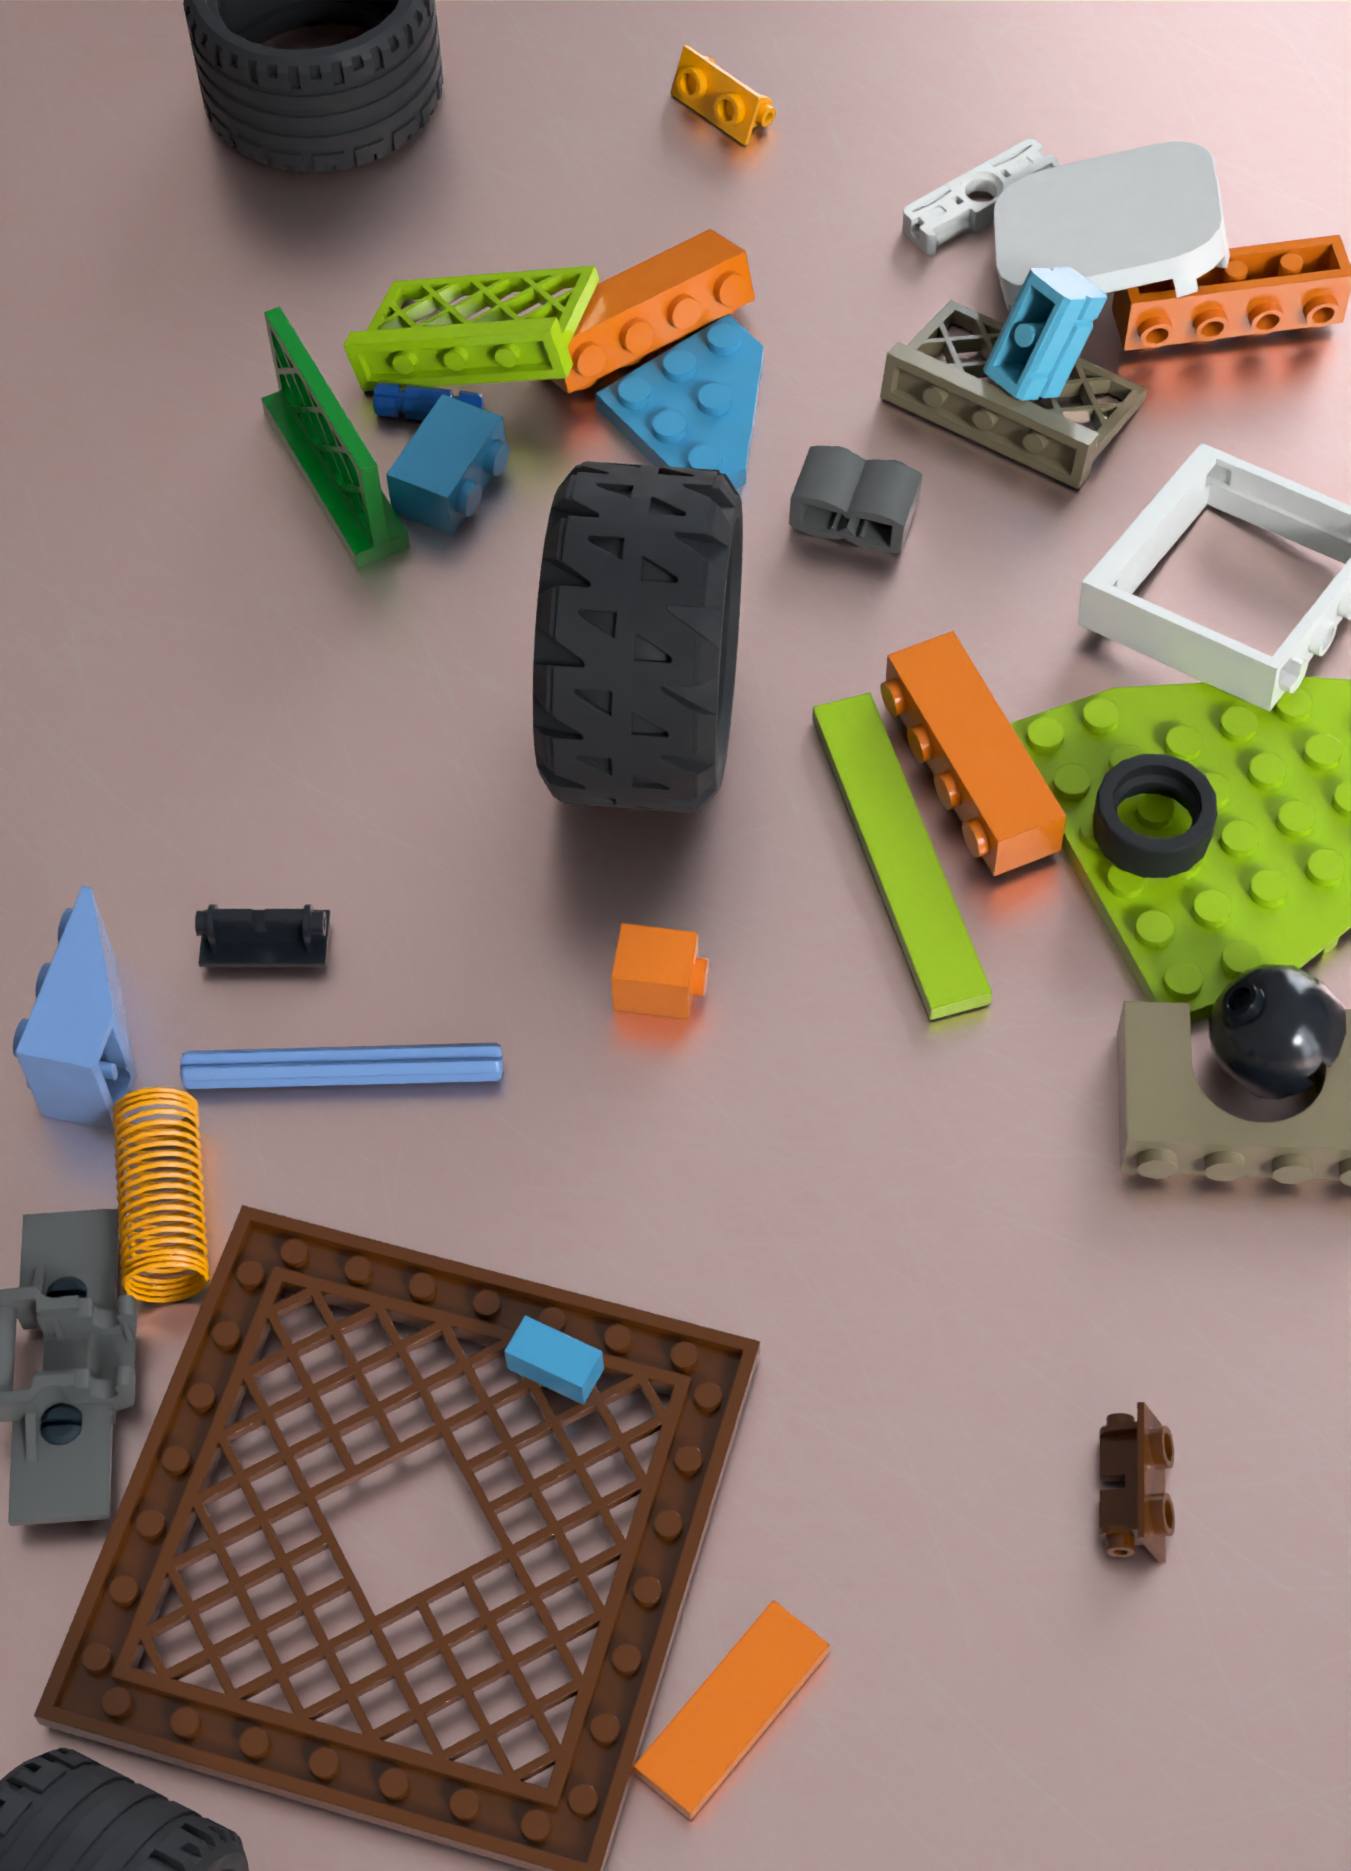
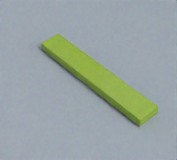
(901, 857)

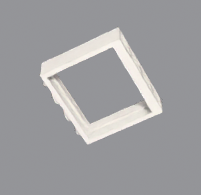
(1255, 497)

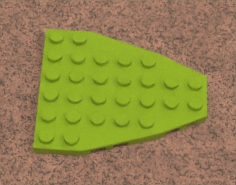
(1281, 839)

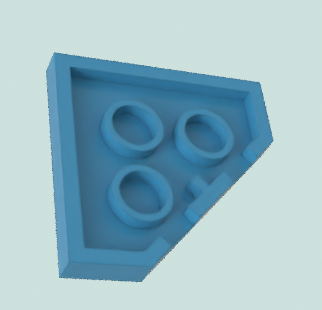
(693, 401)

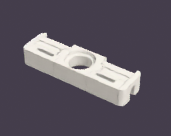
(950, 211)

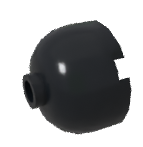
(1276, 1029)

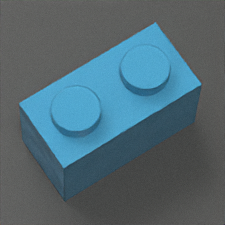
(448, 464)

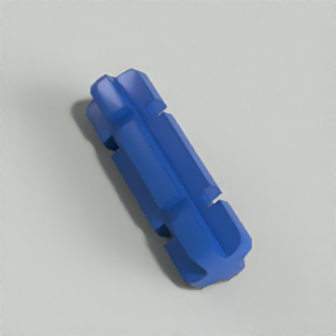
(415, 400)

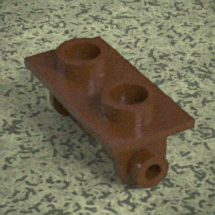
(1142, 1509)

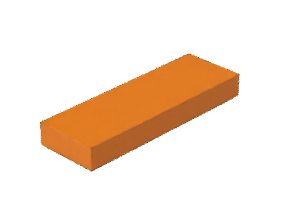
(731, 1709)

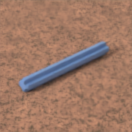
(341, 1065)

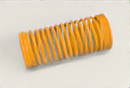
(170, 1257)

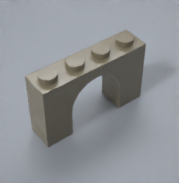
(1177, 1129)

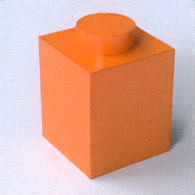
(657, 971)

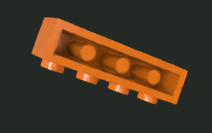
(1258, 293)
(657, 305)
(973, 754)

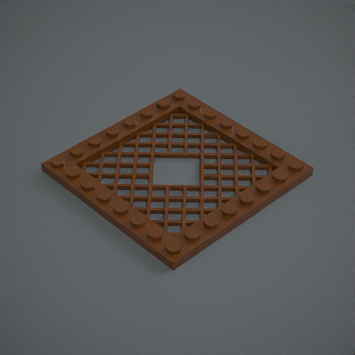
(555, 1828)

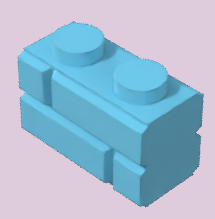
(1044, 333)

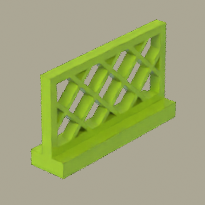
(477, 351)

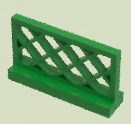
(329, 450)

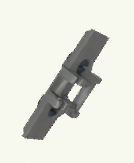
(88, 1366)

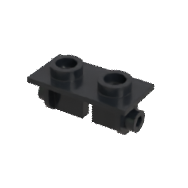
(263, 937)

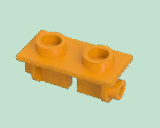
(720, 96)

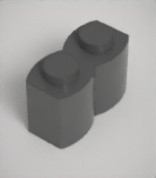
(855, 499)

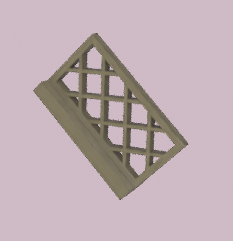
(991, 416)

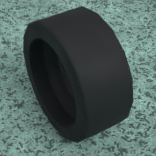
(1162, 776)

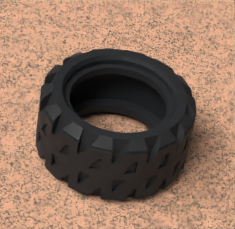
(637, 636)

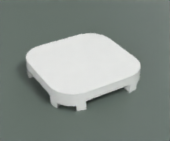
(1115, 220)

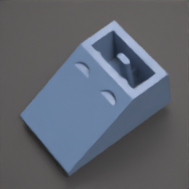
(78, 1032)

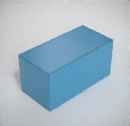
(554, 1360)

